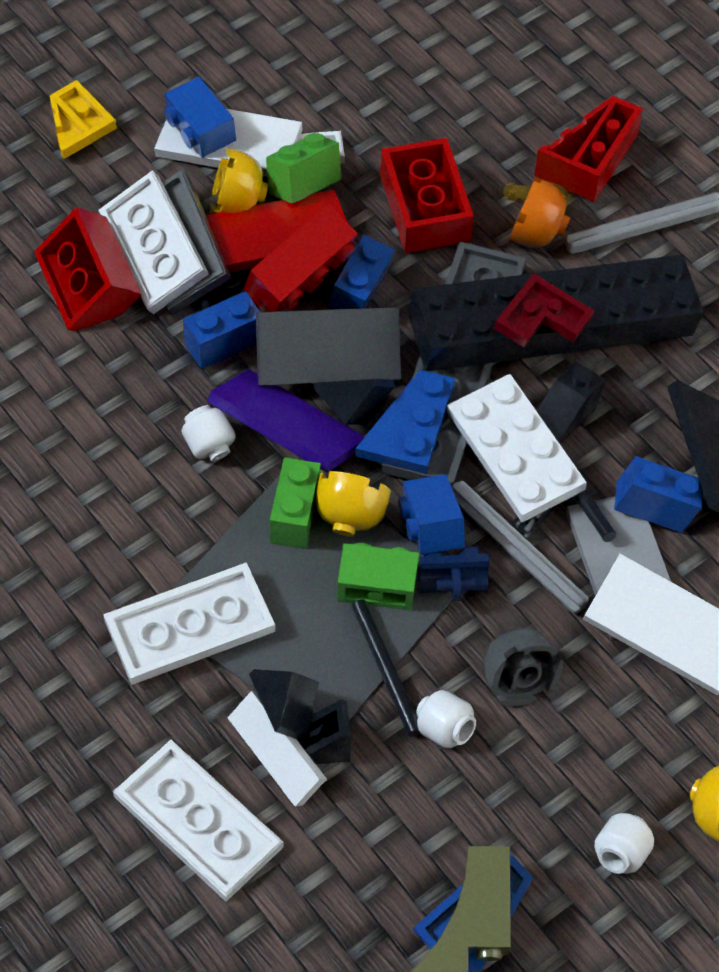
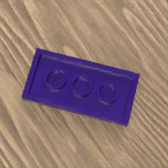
(286, 420)

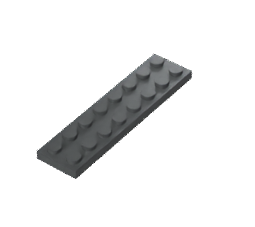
(468, 265)

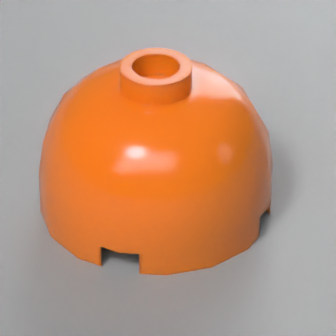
(540, 216)

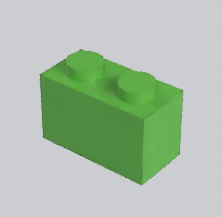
(303, 167)
(294, 503)
(377, 576)

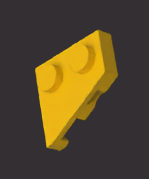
(78, 118)

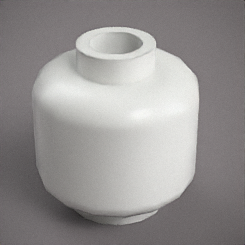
(208, 433)
(445, 719)
(624, 843)

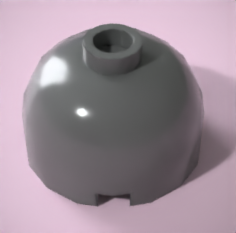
(521, 665)

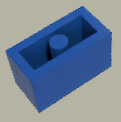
(199, 117)
(361, 275)
(221, 330)
(658, 494)
(432, 514)

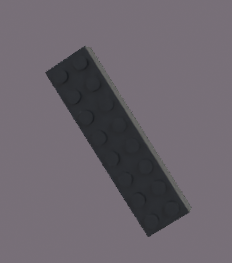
(630, 302)

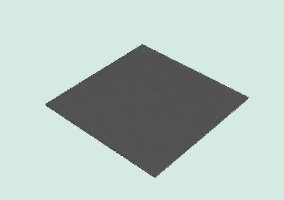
(312, 628)

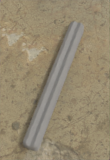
(642, 223)
(520, 548)

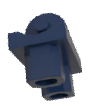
(454, 572)

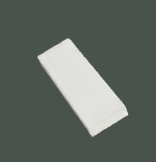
(277, 752)

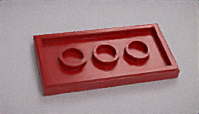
(254, 233)

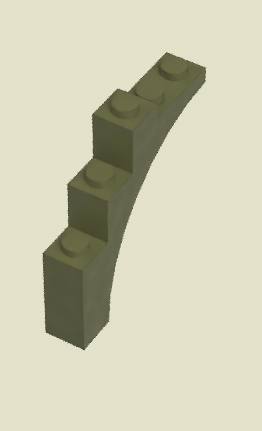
(481, 915)

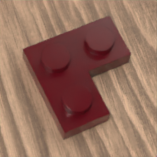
(542, 304)

